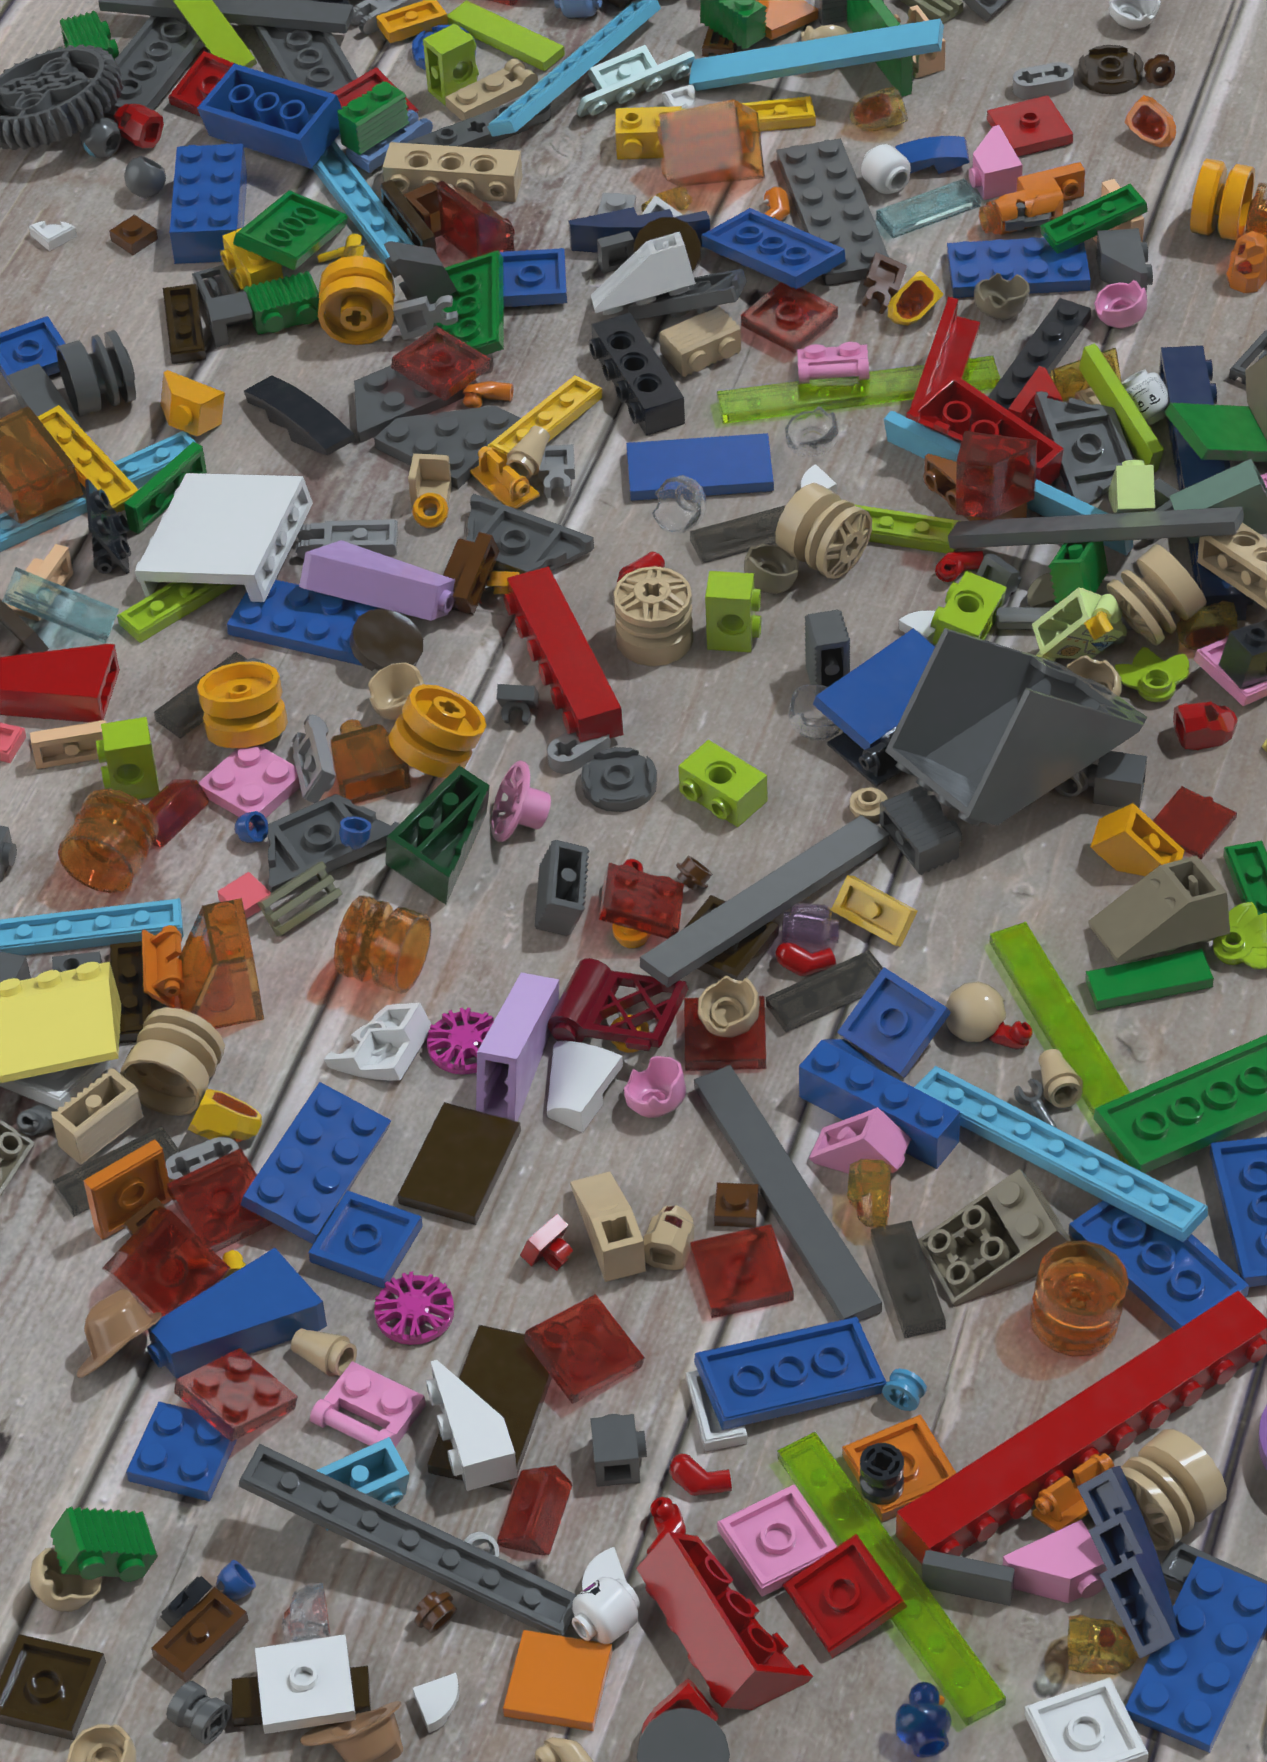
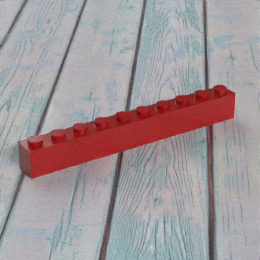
(1093, 1422)

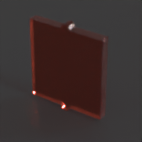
(1194, 821)

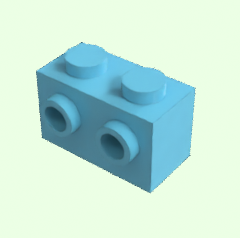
(373, 1471)

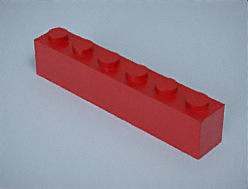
(563, 656)

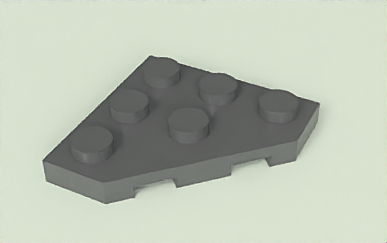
(448, 433)

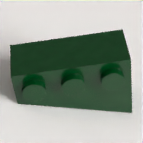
(439, 834)

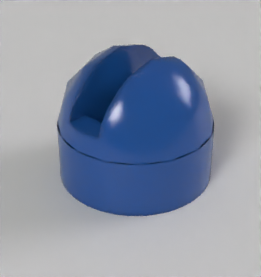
(354, 832)
(254, 833)
(235, 1581)

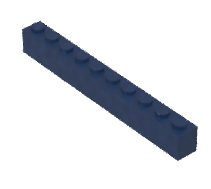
(1188, 381)

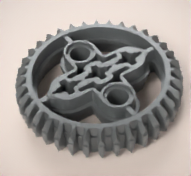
(53, 97)

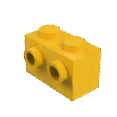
(638, 133)
(247, 266)

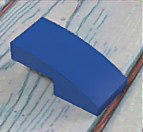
(940, 151)

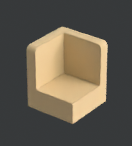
(429, 475)

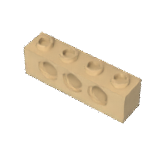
(482, 171)
(1238, 561)

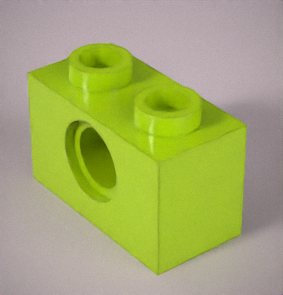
(449, 61)
(969, 607)
(731, 611)
(129, 758)
(723, 783)

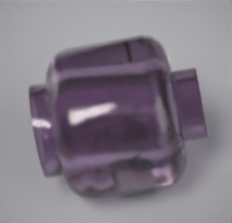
(810, 927)

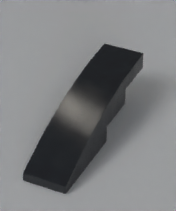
(300, 414)

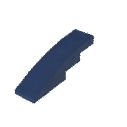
(586, 230)
(1131, 1561)

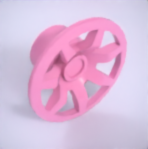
(523, 806)

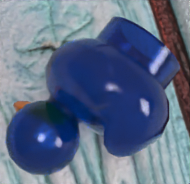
(924, 1721)

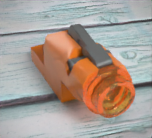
(1036, 202)

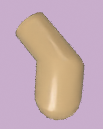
(561, 1751)

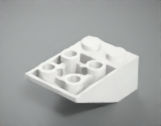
(652, 270)

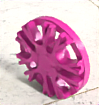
(461, 1040)
(414, 1308)

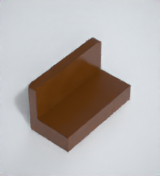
(471, 569)

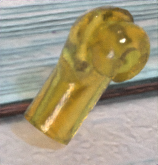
(675, 195)

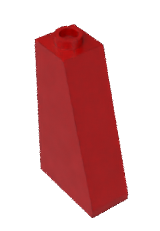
(59, 683)

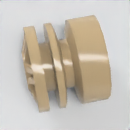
(823, 530)
(1161, 590)
(653, 616)
(173, 1060)
(1174, 1486)

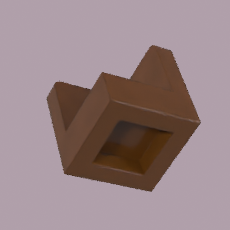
(426, 204)

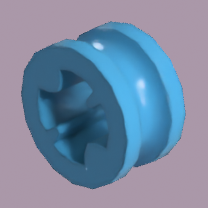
(904, 1389)

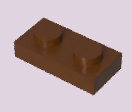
(199, 1634)

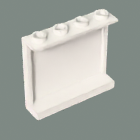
(226, 532)

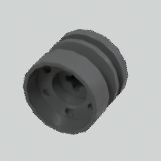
(96, 373)

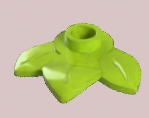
(1153, 676)
(1249, 932)

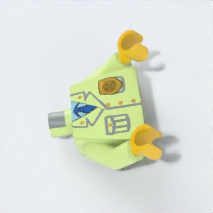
(1079, 626)

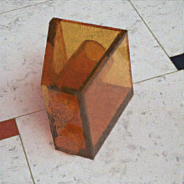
(711, 144)
(33, 468)
(220, 967)

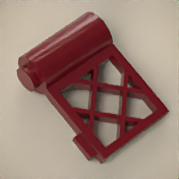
(592, 998)

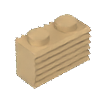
(700, 341)
(97, 1116)

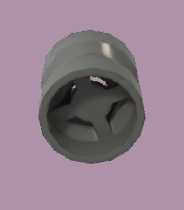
(198, 1712)

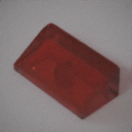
(176, 807)
(535, 1510)

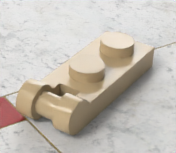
(492, 90)

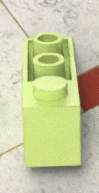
(1132, 488)

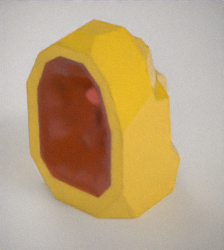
(913, 299)
(225, 1117)

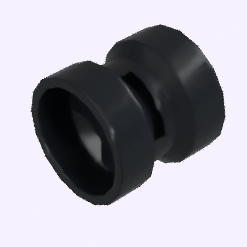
(881, 1473)

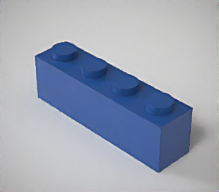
(849, 1084)

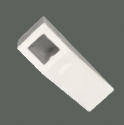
(477, 1432)

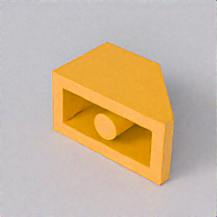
(190, 404)
(1133, 842)

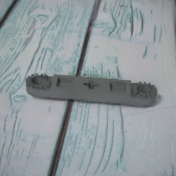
(474, 131)

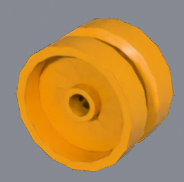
(1222, 199)
(356, 300)
(242, 704)
(436, 730)

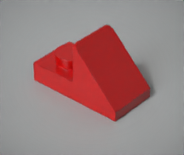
(1024, 404)

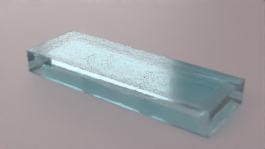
(928, 208)
(60, 605)

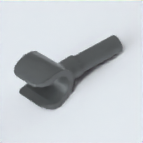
(1035, 1102)

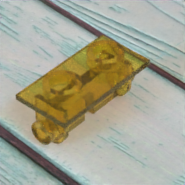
(1070, 380)

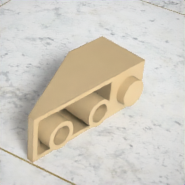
(610, 1226)

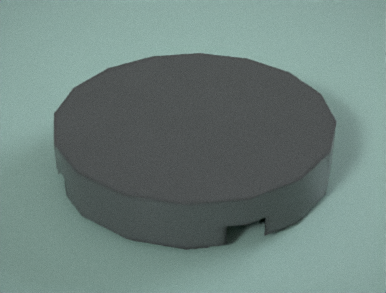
(619, 779)
(683, 1737)

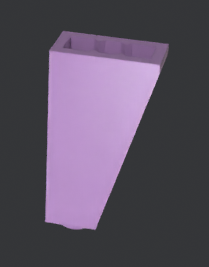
(376, 580)
(515, 1046)

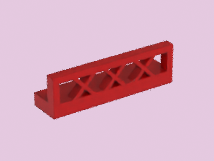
(949, 350)

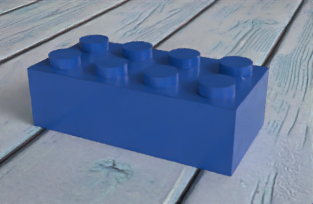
(271, 115)
(206, 200)

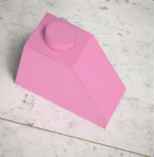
(995, 166)
(863, 1136)
(1059, 1565)

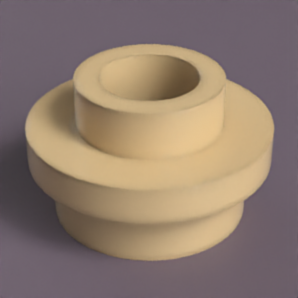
(867, 803)

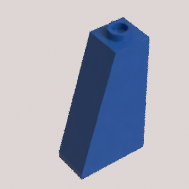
(246, 1311)

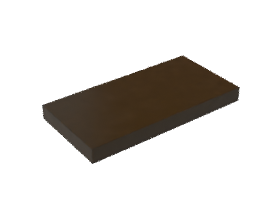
(509, 1380)

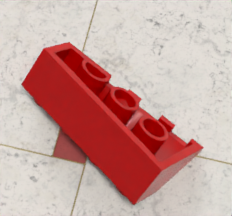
(960, 407)
(718, 1625)

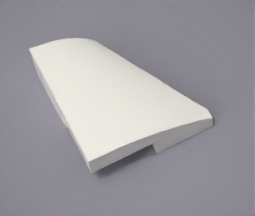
(385, 1044)
(578, 1082)

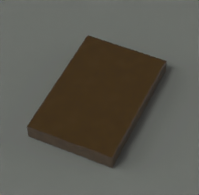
(459, 1163)

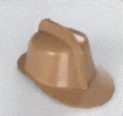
(111, 1326)
(367, 1739)

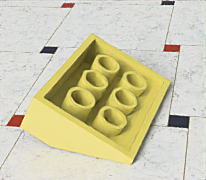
(58, 1021)

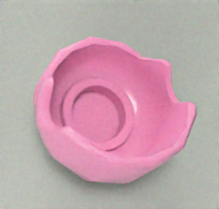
(1121, 304)
(657, 1088)

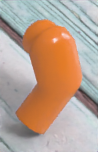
(778, 203)
(488, 390)

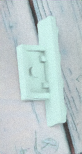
(629, 74)

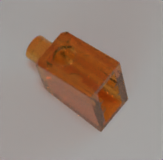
(367, 763)

